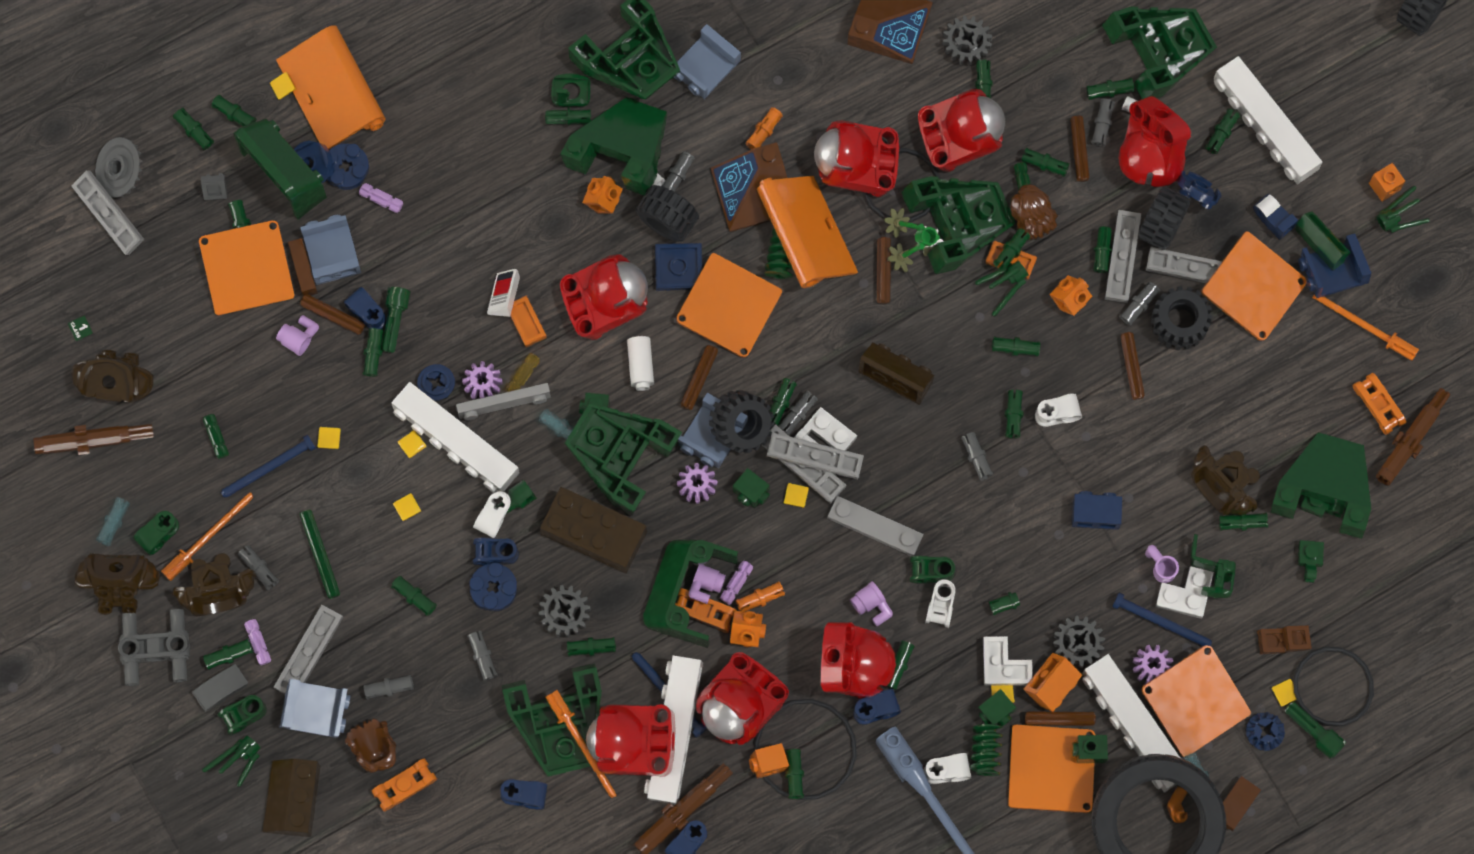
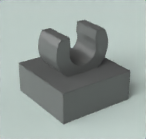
(214, 187)

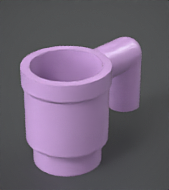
(296, 339)
(1165, 567)
(707, 579)
(869, 598)

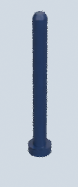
(269, 466)
(1159, 620)
(699, 728)

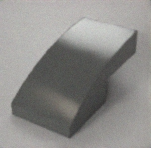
(220, 687)

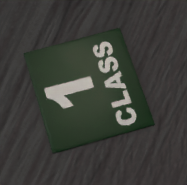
(80, 328)

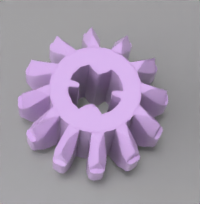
(480, 373)
(700, 491)
(1151, 656)

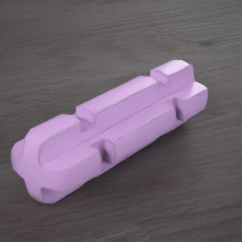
(381, 198)
(736, 582)
(257, 642)

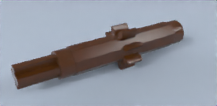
(84, 439)
(1408, 443)
(676, 815)

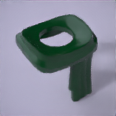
(561, 96)

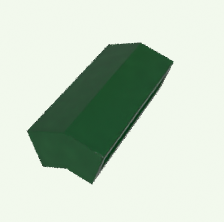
(1322, 240)

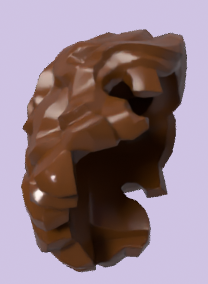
(1033, 211)
(372, 745)

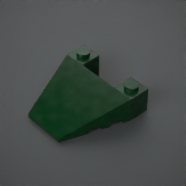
(1167, 42)
(636, 61)
(624, 132)
(965, 214)
(610, 446)
(1332, 473)
(539, 726)

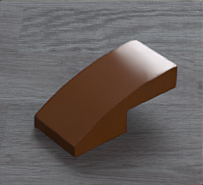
(1284, 639)
(1239, 801)

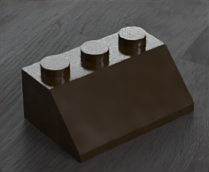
(896, 372)
(292, 797)

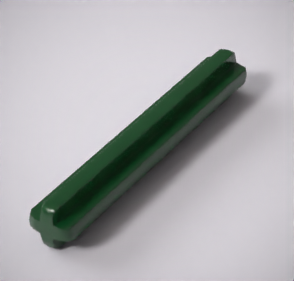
(319, 554)

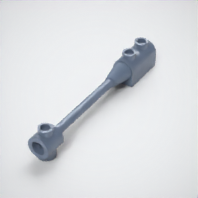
(910, 769)

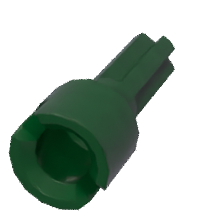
(397, 302)
(520, 496)
(1327, 740)

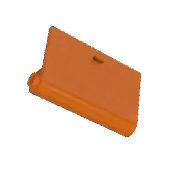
(336, 86)
(806, 229)

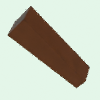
(302, 267)

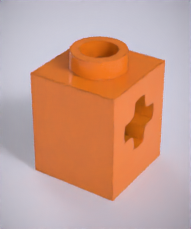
(1387, 182)
(768, 761)

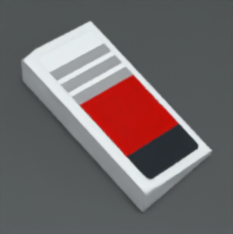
(504, 293)

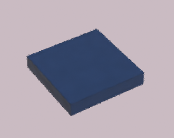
(677, 266)

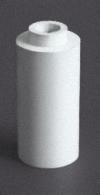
(640, 362)

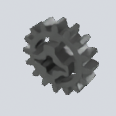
(964, 49)
(556, 615)
(1085, 648)

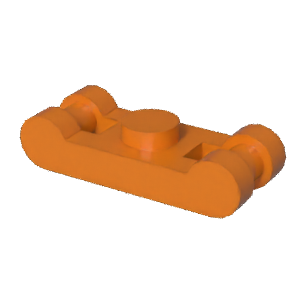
(1379, 403)
(706, 612)
(404, 785)

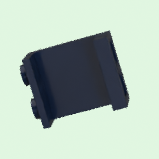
(1350, 274)

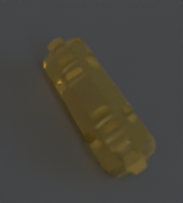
(523, 373)

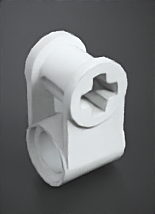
(1062, 410)
(490, 517)
(941, 607)
(952, 769)

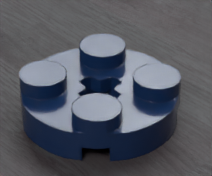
(319, 154)
(357, 172)
(1198, 188)
(490, 600)

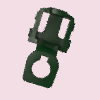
(1224, 573)

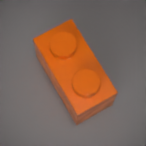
(1052, 682)

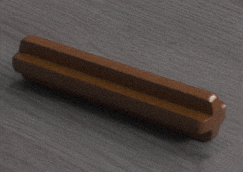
(1079, 148)
(883, 270)
(332, 314)
(1132, 366)
(699, 377)
(1060, 718)

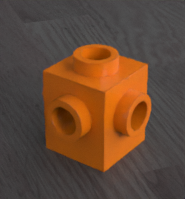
(602, 195)
(1071, 295)
(747, 629)

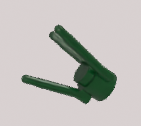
(1389, 218)
(1014, 273)
(245, 749)

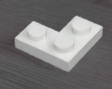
(1187, 599)
(999, 669)

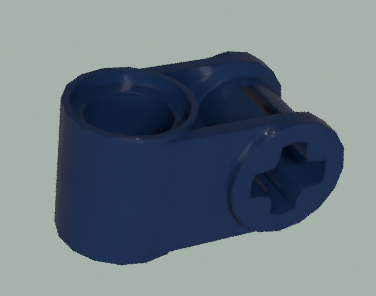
(364, 307)
(493, 550)
(881, 706)
(528, 793)
(684, 842)

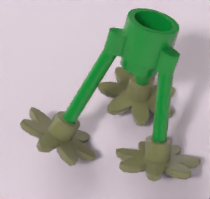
(925, 237)

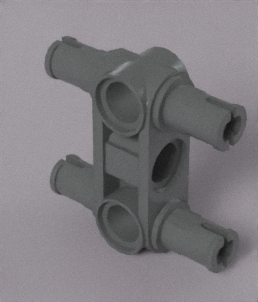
(154, 647)

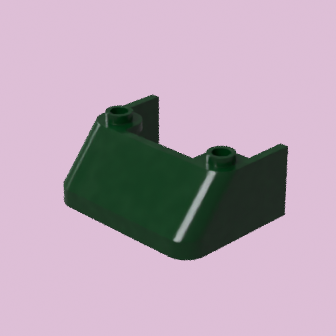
(281, 165)
(661, 612)

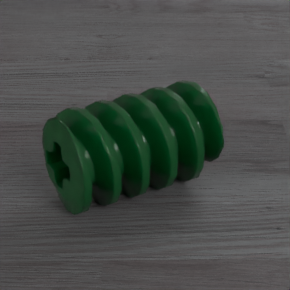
(777, 260)
(985, 749)

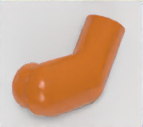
(1175, 807)

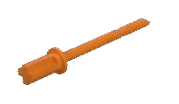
(1394, 342)
(184, 558)
(564, 714)

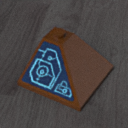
(890, 27)
(738, 184)

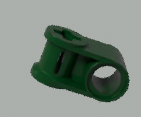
(155, 533)
(930, 569)
(241, 714)

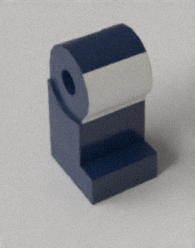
(1275, 216)

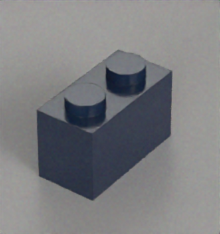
(1097, 510)

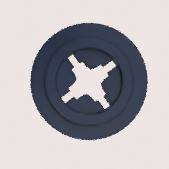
(432, 373)
(1254, 732)

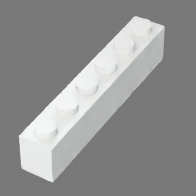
(1267, 120)
(455, 438)
(681, 698)
(1127, 712)

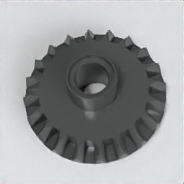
(118, 166)

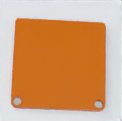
(246, 268)
(1254, 286)
(729, 305)
(1196, 701)
(1046, 772)

